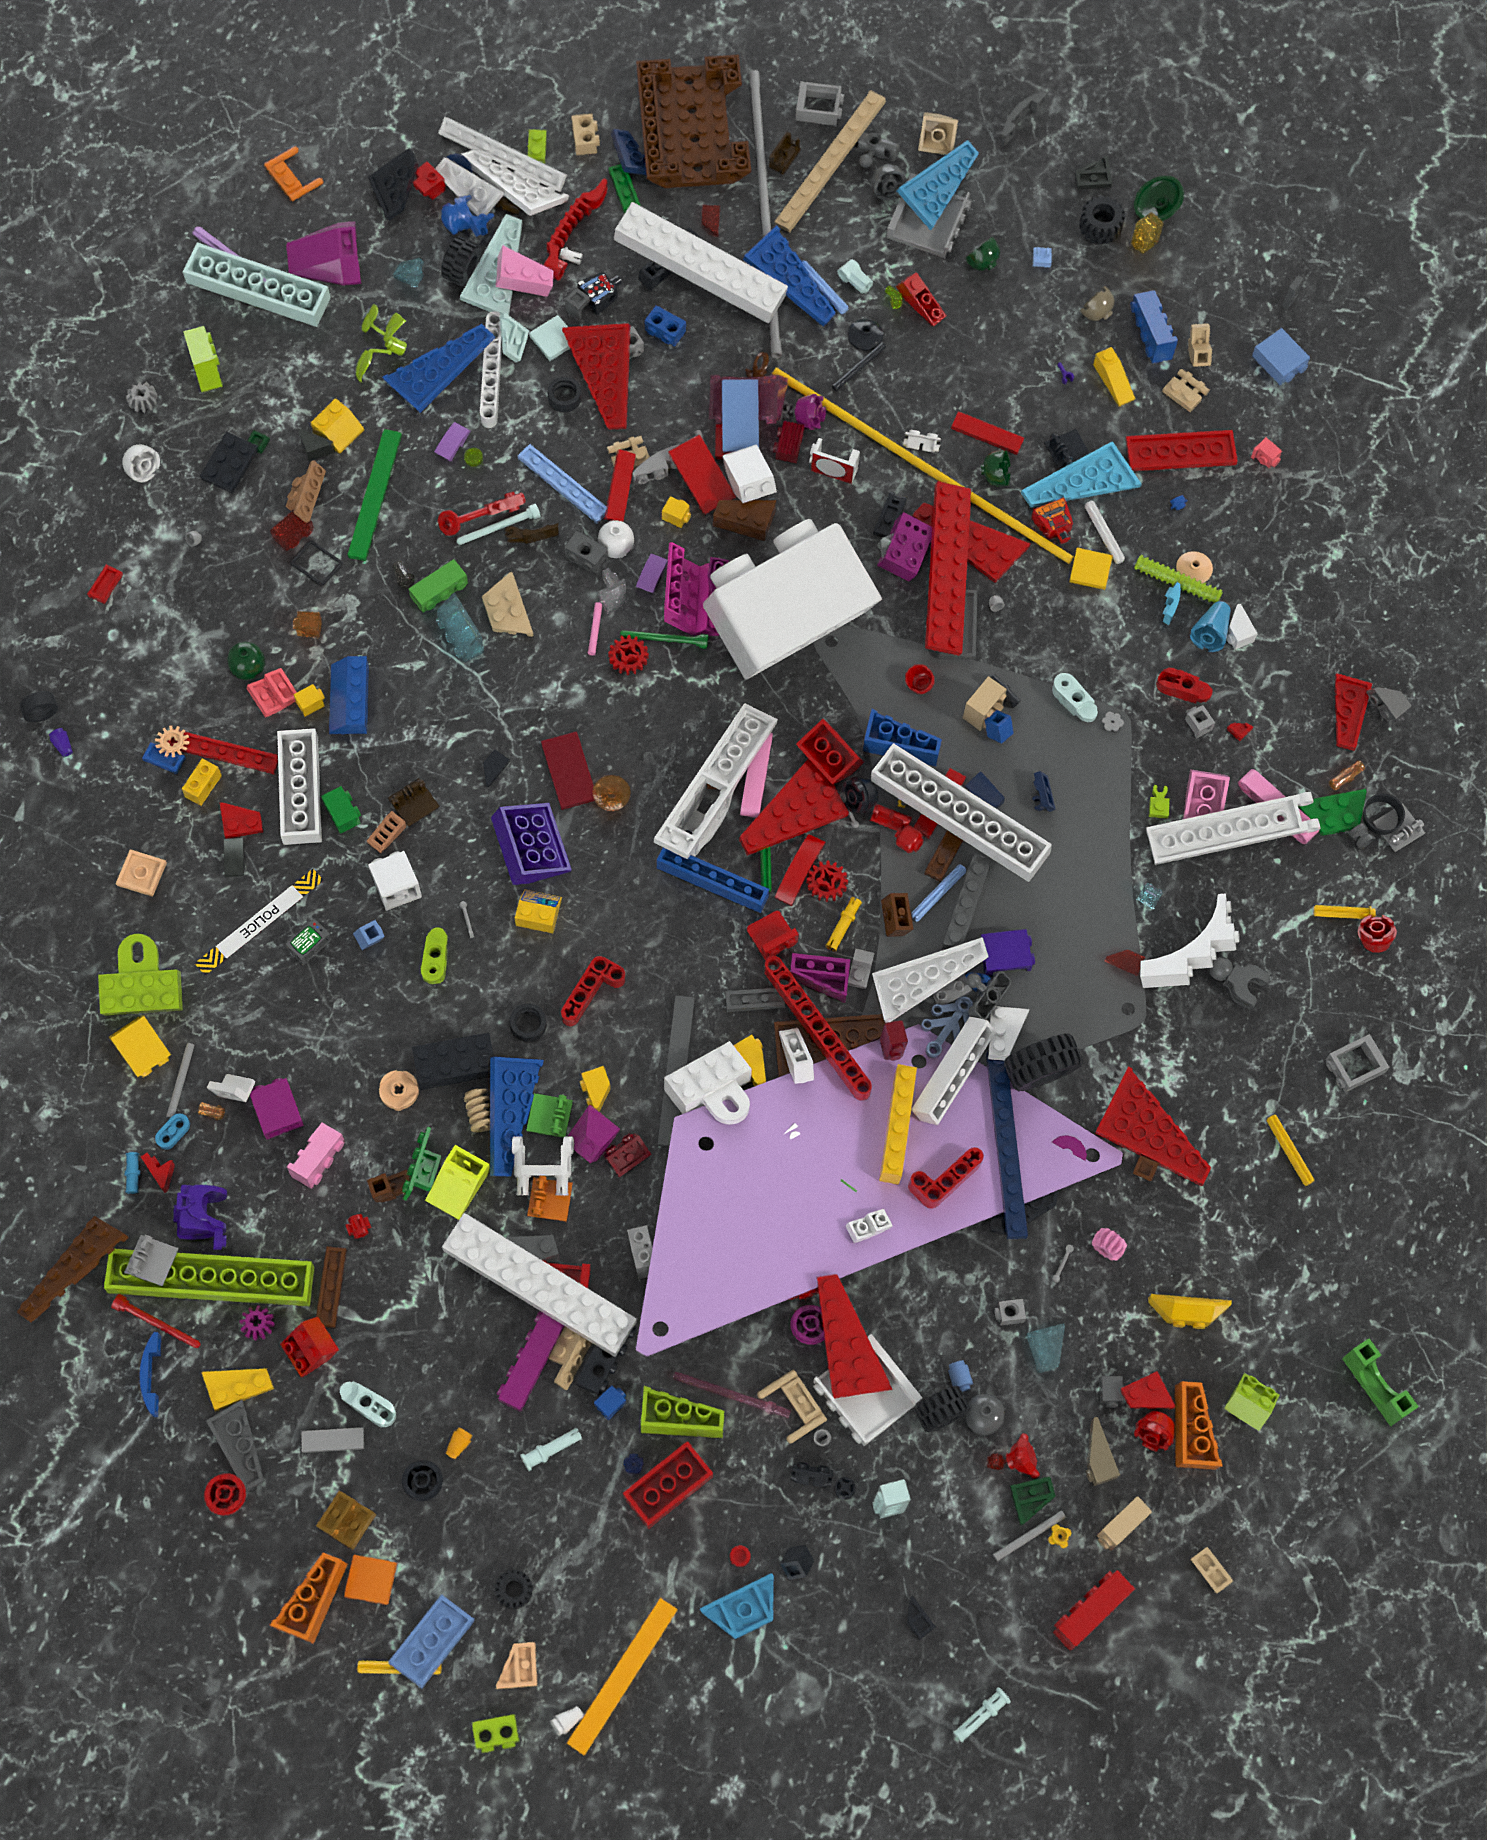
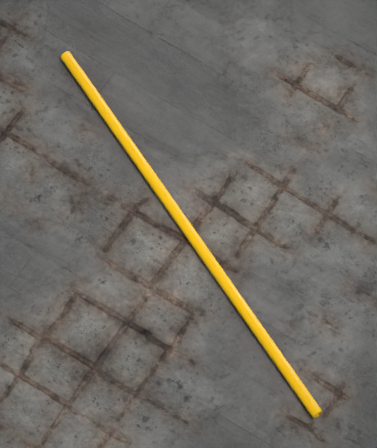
(928, 469)

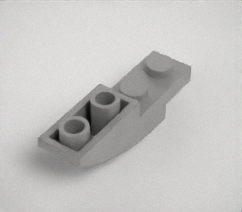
(654, 467)

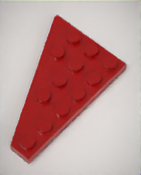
(799, 807)
(1143, 1127)

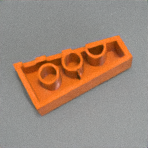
(311, 1599)

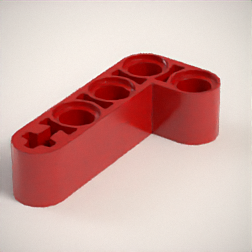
(589, 992)
(950, 1176)

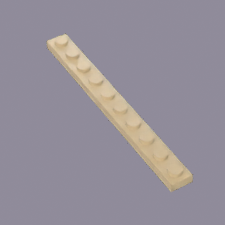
(830, 161)

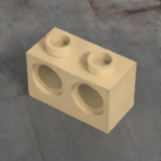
(583, 131)

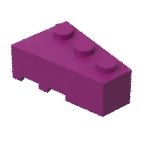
(822, 974)

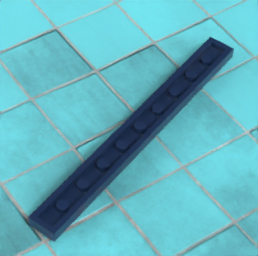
(1007, 1150)

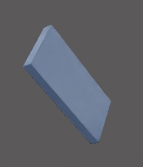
(739, 414)
(431, 1641)

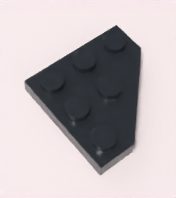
(394, 182)
(1032, 1211)

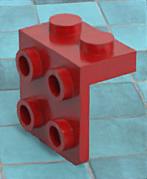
(772, 934)

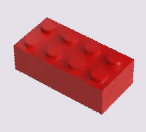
(668, 1485)
(1089, 1614)

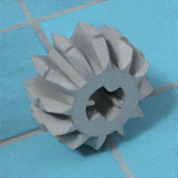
(141, 397)

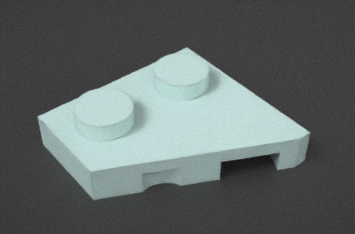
(513, 337)

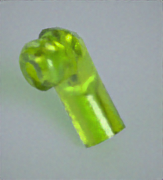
(896, 297)

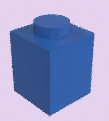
(999, 726)
(610, 1402)

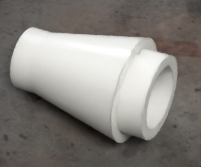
(565, 1721)

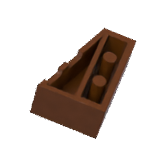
(746, 518)

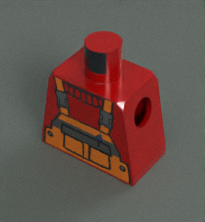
(1054, 520)

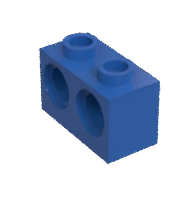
(667, 323)

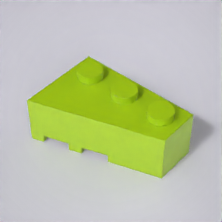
(203, 358)

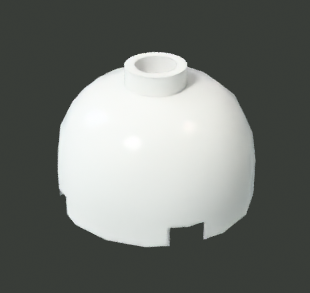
(140, 462)
(617, 538)

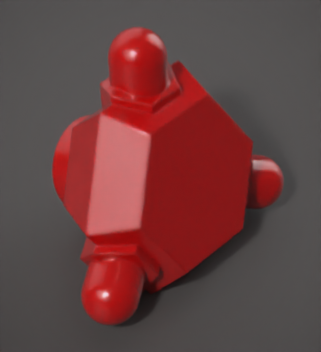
(1023, 1457)

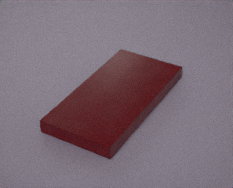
(568, 770)

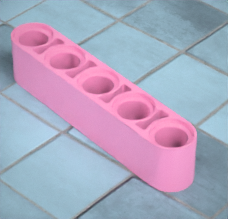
(756, 781)
(1261, 790)

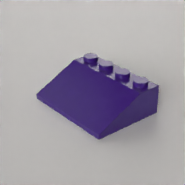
(530, 842)

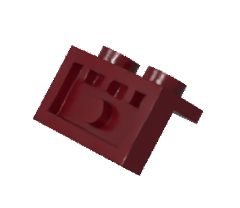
(626, 1154)

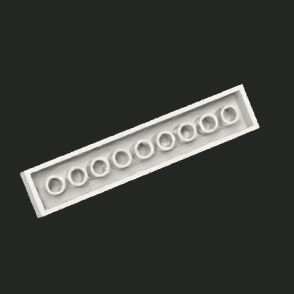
(700, 262)
(961, 812)
(539, 1284)

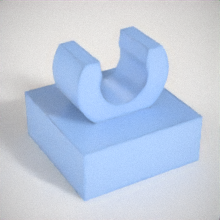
(1042, 257)

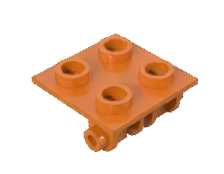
(545, 1202)

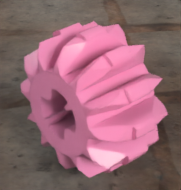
(1109, 1244)

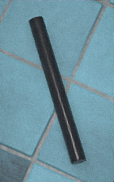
(858, 366)

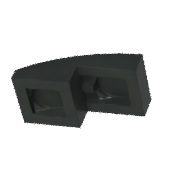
(234, 857)

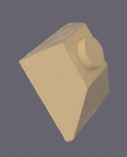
(937, 133)

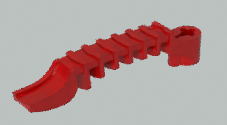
(582, 205)

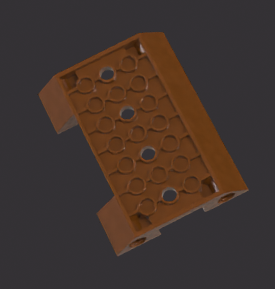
(670, 127)

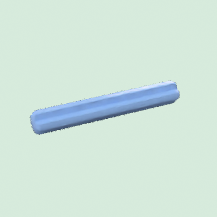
(826, 290)
(938, 893)

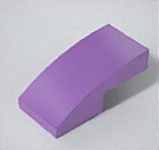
(452, 441)
(651, 573)

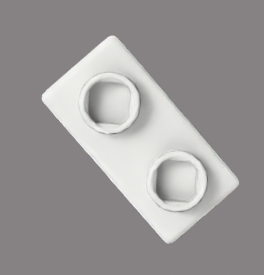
(789, 598)

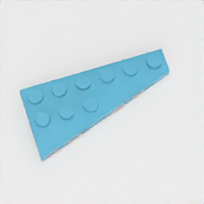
(1092, 475)

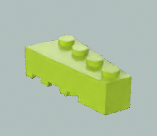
(679, 1416)

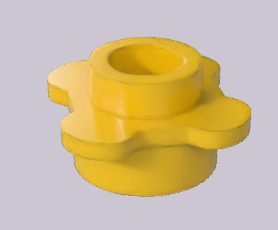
(1065, 1533)

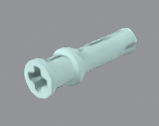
(542, 1453)
(988, 1709)

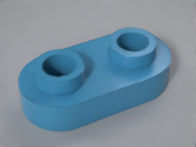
(170, 1130)

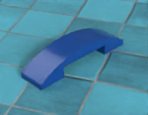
(152, 1349)

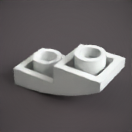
(869, 1226)

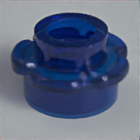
(628, 1464)

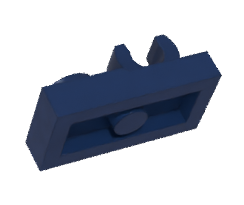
(1042, 785)

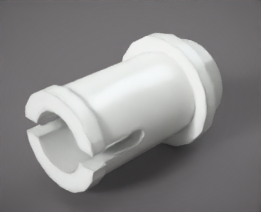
(569, 255)

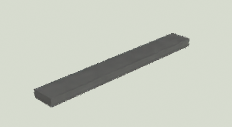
(676, 1059)

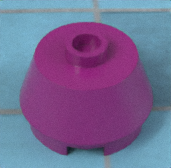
(810, 411)
(807, 1325)

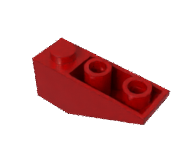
(921, 299)

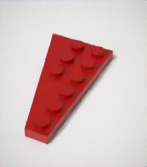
(987, 548)
(849, 1353)

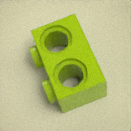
(495, 1726)

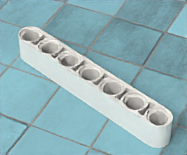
(491, 376)

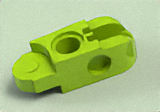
(435, 942)

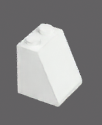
(749, 474)
(395, 880)

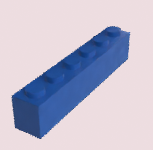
(714, 879)

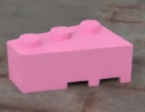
(522, 273)
(316, 1156)

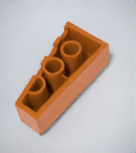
(1193, 1429)

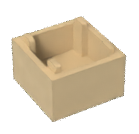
(984, 703)

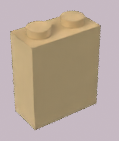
(1123, 1524)

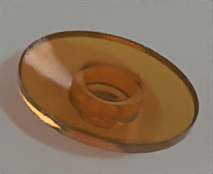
(614, 785)

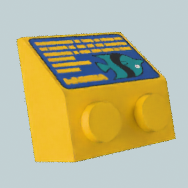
(537, 911)

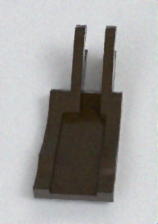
(526, 536)

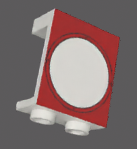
(834, 466)

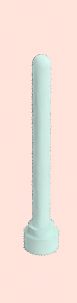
(531, 512)

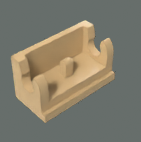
(1212, 1570)

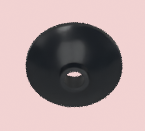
(863, 340)

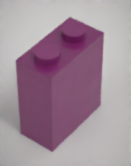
(276, 1108)

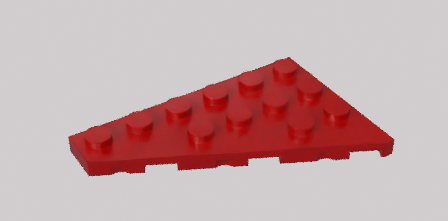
(604, 362)

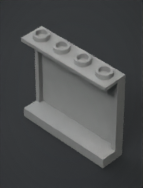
(911, 231)

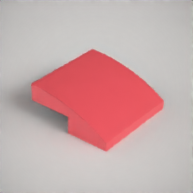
(272, 692)

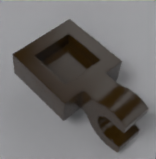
(508, 205)

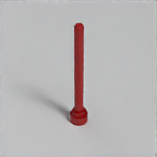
(121, 1303)

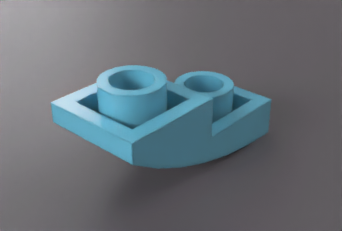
(1173, 596)

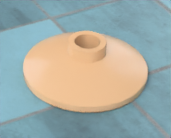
(1202, 572)

